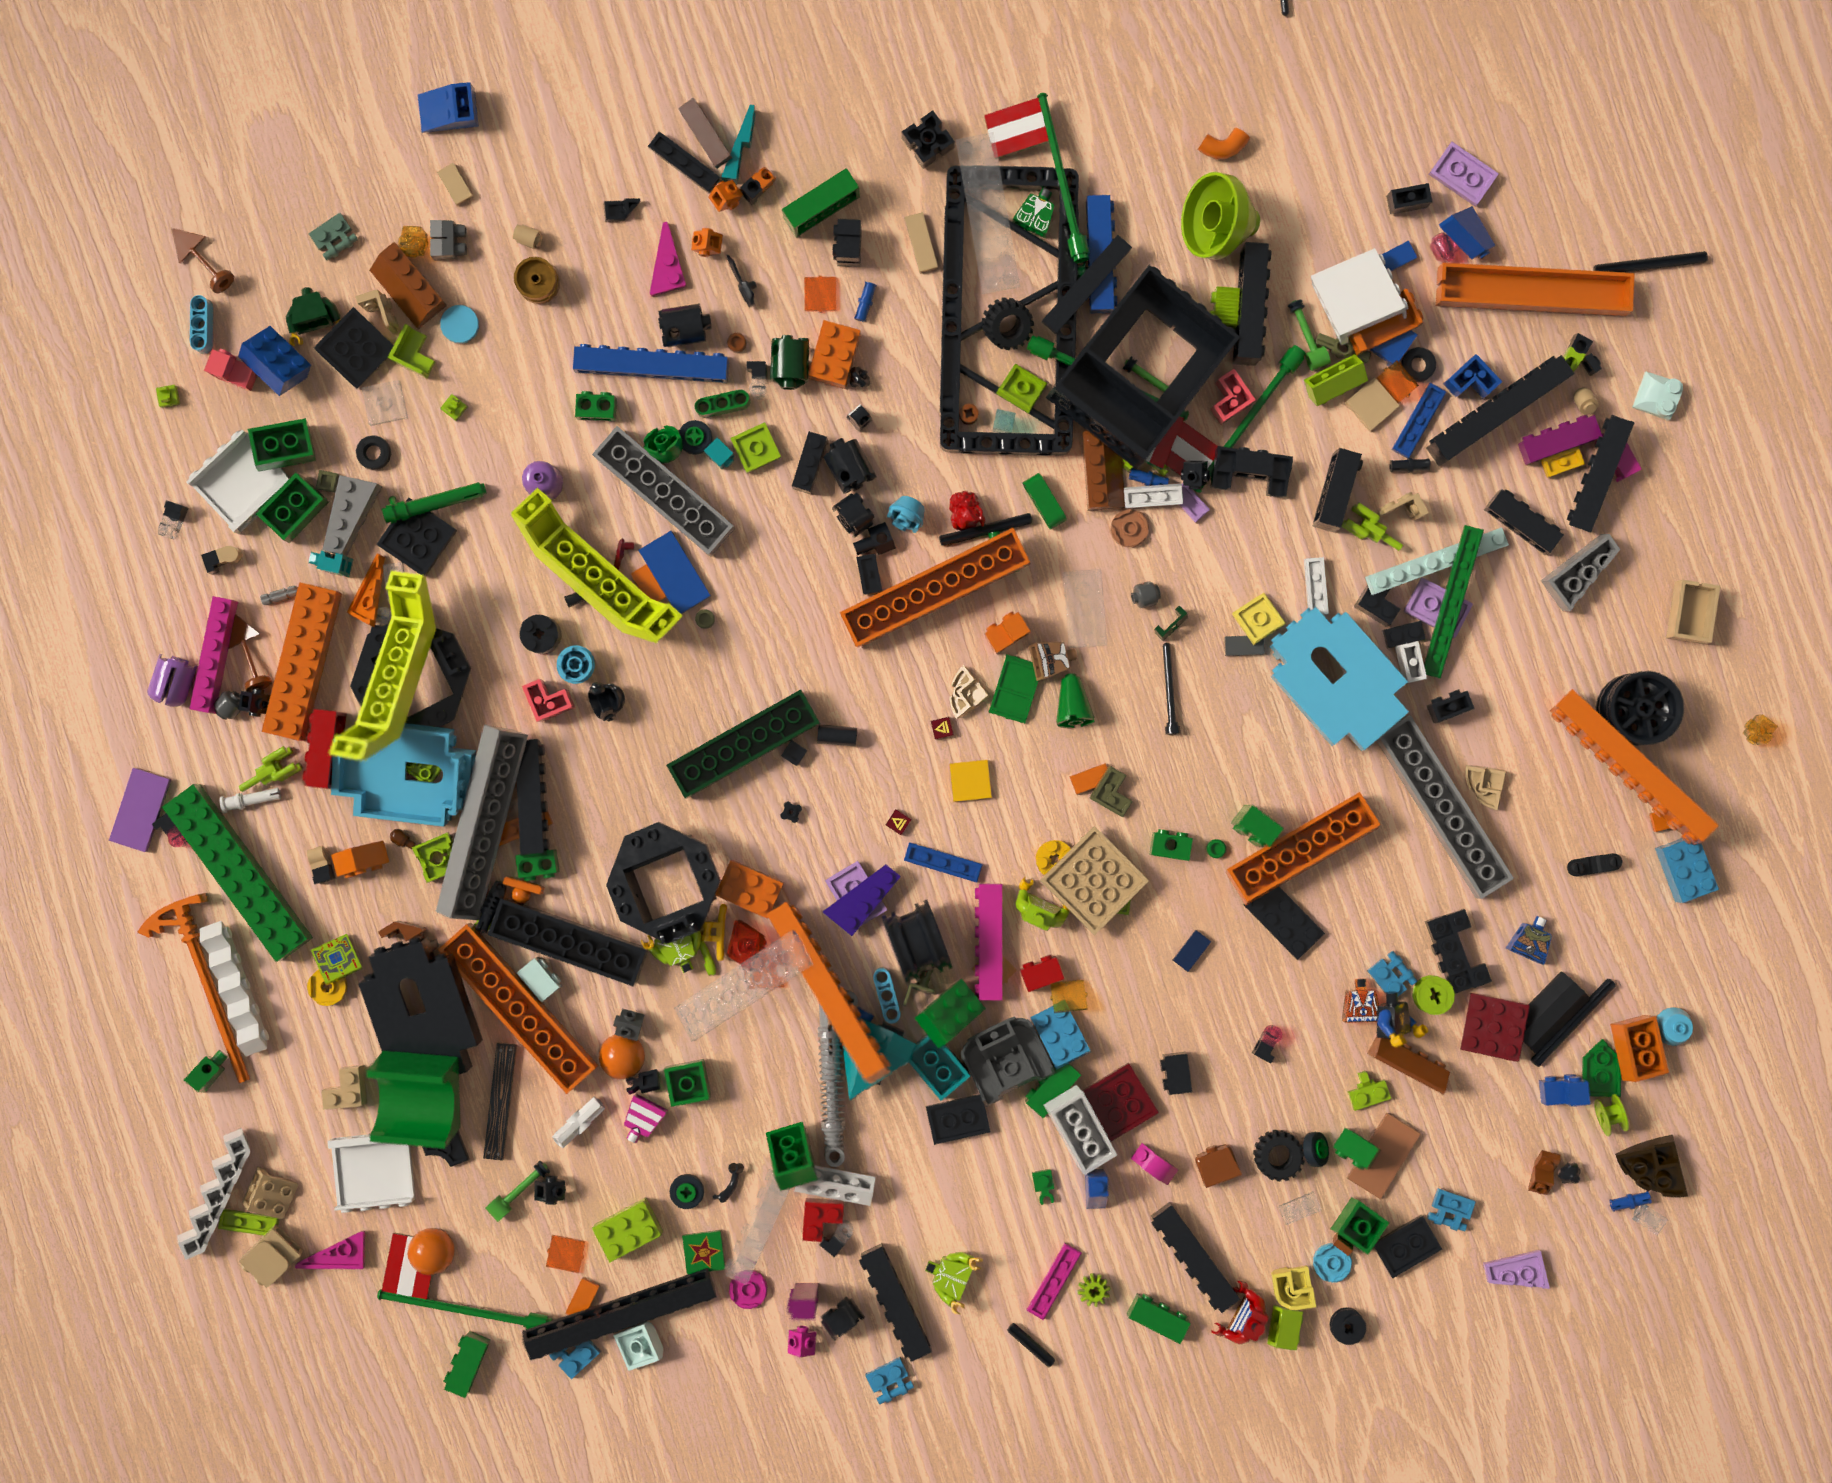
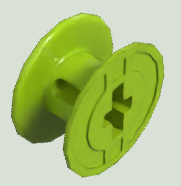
(1444, 996)
(1611, 1115)

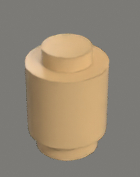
(527, 236)
(1585, 401)

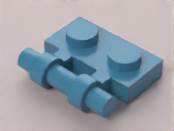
(1386, 978)
(1454, 1204)
(577, 1359)
(886, 1375)

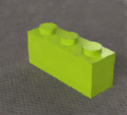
(1336, 380)

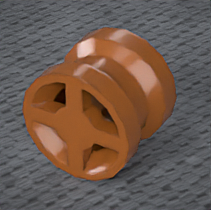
(967, 417)

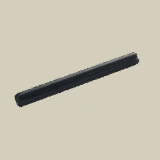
(1653, 263)
(1595, 999)

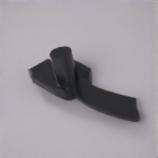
(744, 287)

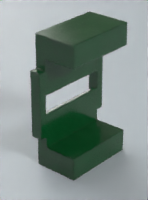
(1182, 617)

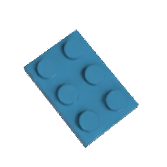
(1060, 1036)

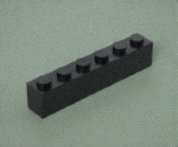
(1601, 473)
(531, 801)
(1195, 1257)
(896, 1303)

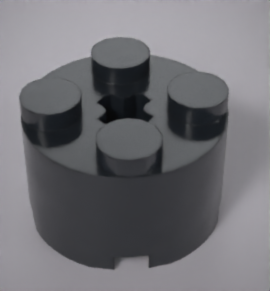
(853, 514)
(548, 641)
(842, 1318)

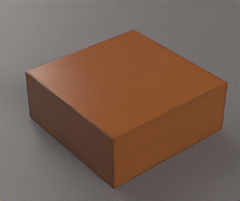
(1342, 1244)

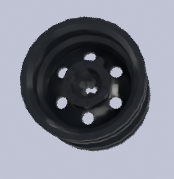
(1660, 689)
(917, 942)

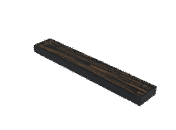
(500, 1101)

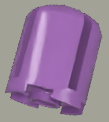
(162, 677)

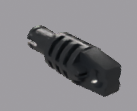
(490, 905)

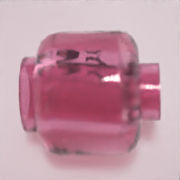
(1443, 247)

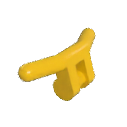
(720, 932)

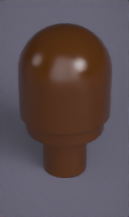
(401, 839)

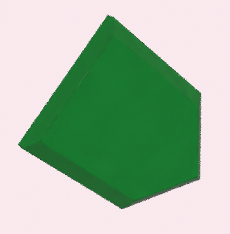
(1602, 1071)

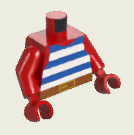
(1248, 1319)

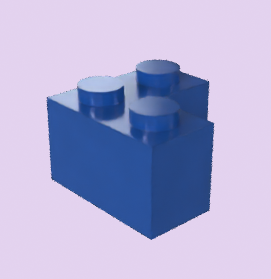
(1473, 374)
(1567, 1090)

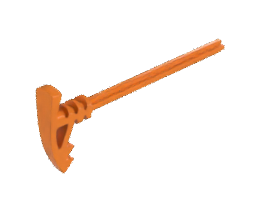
(184, 920)

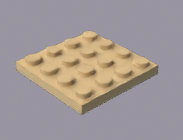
(1094, 880)

